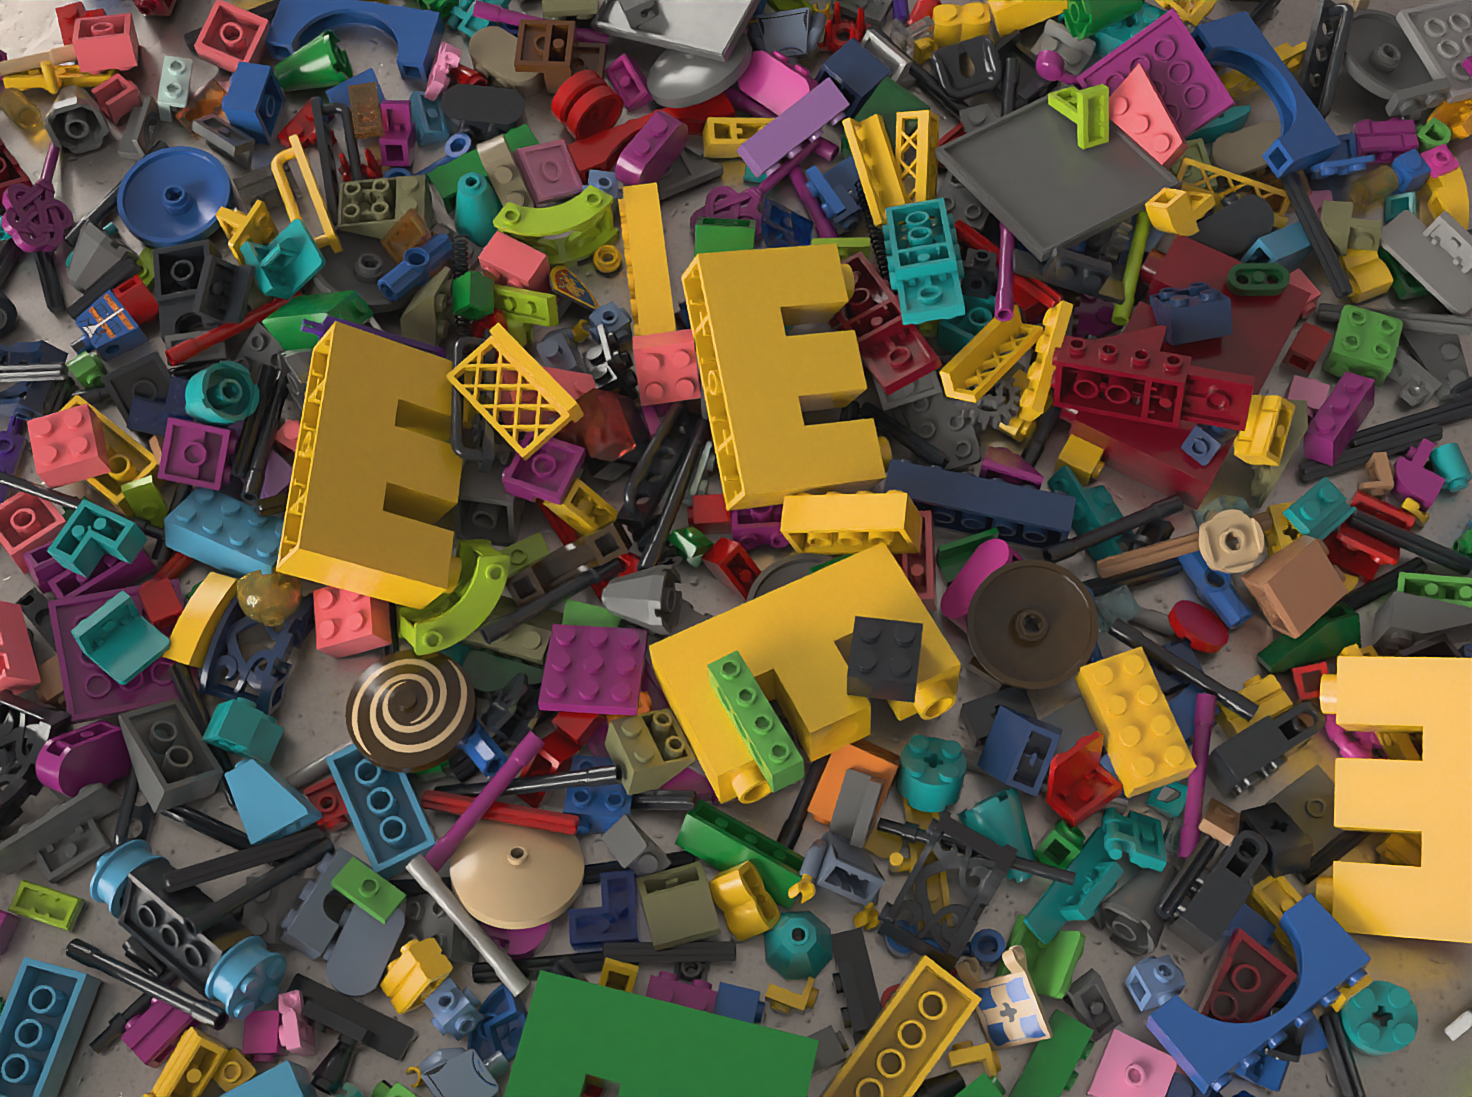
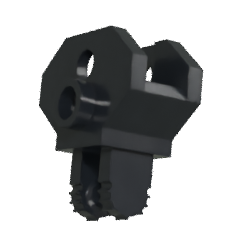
(513, 709)

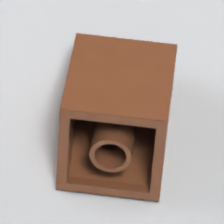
(1296, 585)

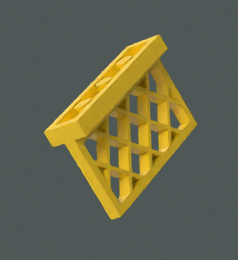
(527, 369)

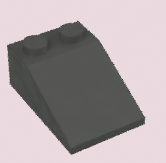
(1414, 619)
(169, 755)
(267, 912)

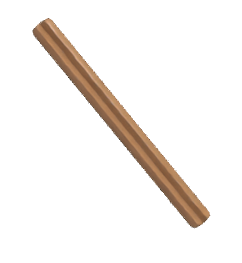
(1163, 551)

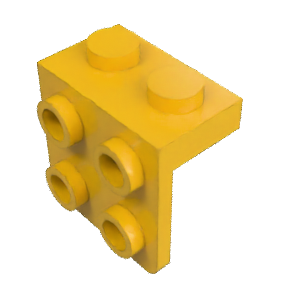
(1189, 10)

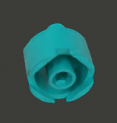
(221, 394)
(931, 773)
(1396, 1015)

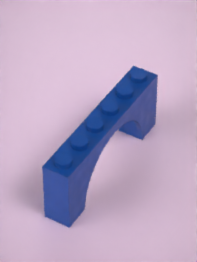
(413, 30)
(1304, 132)
(1215, 1049)

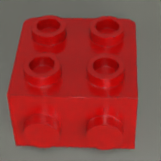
(1355, 539)
(1078, 781)

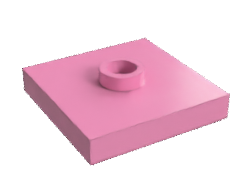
(548, 171)
(1131, 1069)

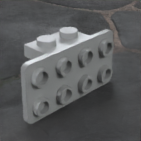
(1435, 256)

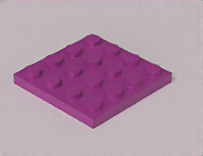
(1175, 67)
(86, 686)

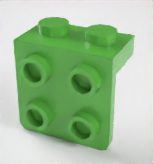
(1364, 344)
(1048, 964)

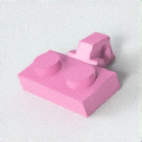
(445, 59)
(295, 1032)

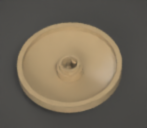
(516, 874)

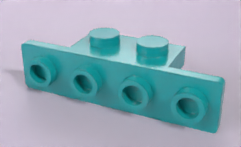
(1092, 509)
(1062, 902)

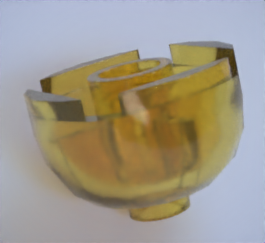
(269, 596)

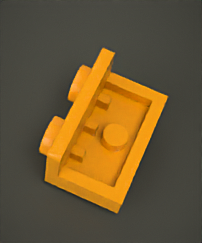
(1456, 116)

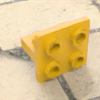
(254, 227)

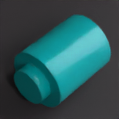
(1451, 465)

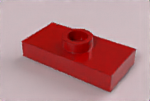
(1350, 562)

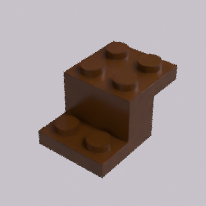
(555, 51)

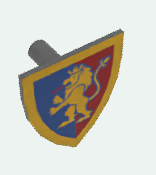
(569, 290)

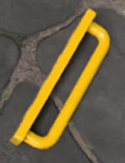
(298, 151)

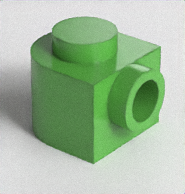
(1432, 135)
(87, 369)

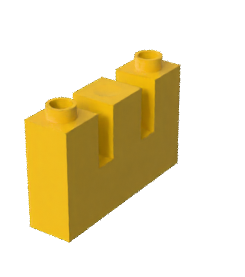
(764, 380)
(374, 471)
(800, 656)
(1405, 796)

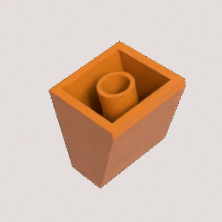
(861, 757)

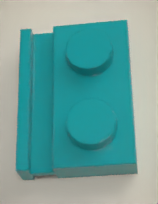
(1319, 510)

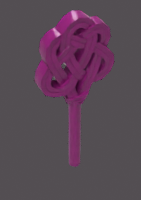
(731, 201)
(50, 215)

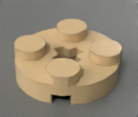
(1213, 546)

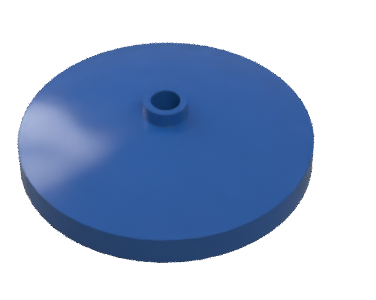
(174, 196)

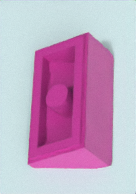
(629, 82)

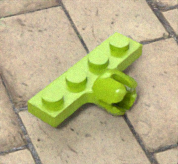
(524, 309)

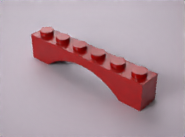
(604, 149)

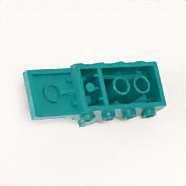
(924, 261)

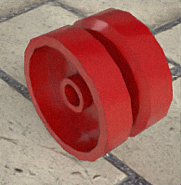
(586, 105)

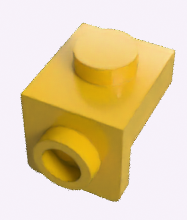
(785, 1001)
(967, 1054)
(234, 1070)

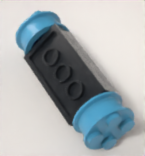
(218, 963)

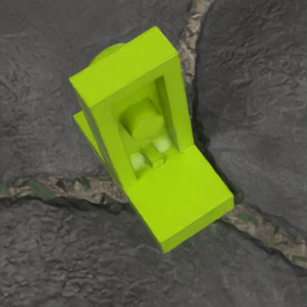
(1087, 109)

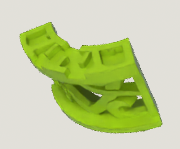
(586, 215)
(461, 612)

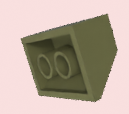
(525, 642)

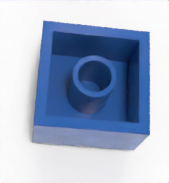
(254, 101)

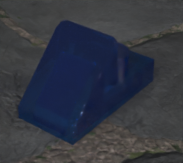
(784, 224)

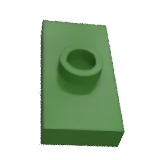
(368, 890)

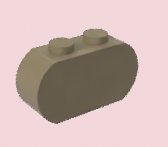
(494, 53)
(1243, 151)
(504, 172)

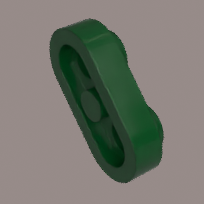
(1256, 279)

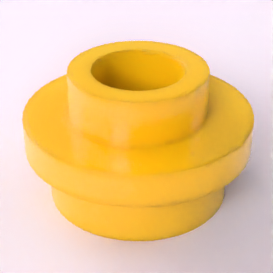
(607, 252)

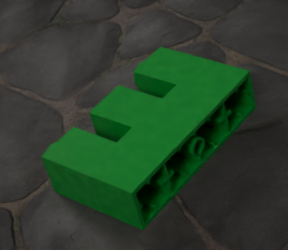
(649, 1048)

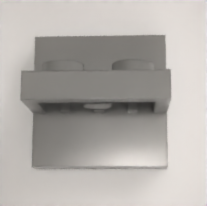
(890, 56)

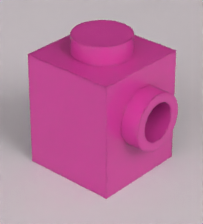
(262, 1036)

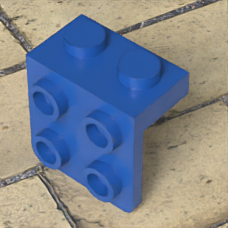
(1342, 161)
(821, 185)
(596, 806)

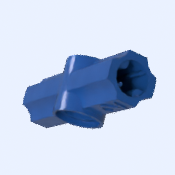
(415, 267)
(1223, 599)
(484, 751)

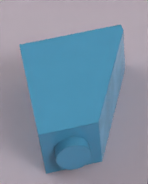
(1285, 247)
(268, 802)

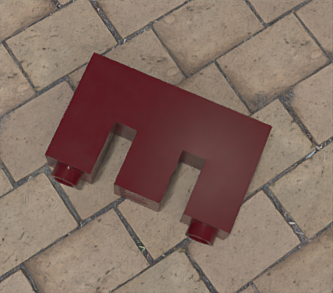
(1259, 332)

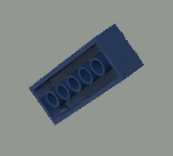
(977, 504)

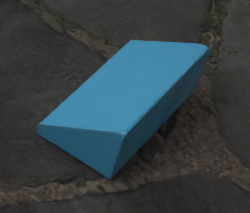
(428, 119)

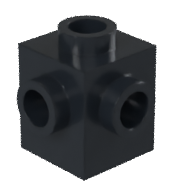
(979, 273)

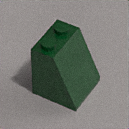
(888, 101)

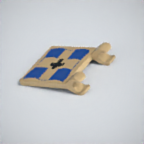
(1009, 1002)

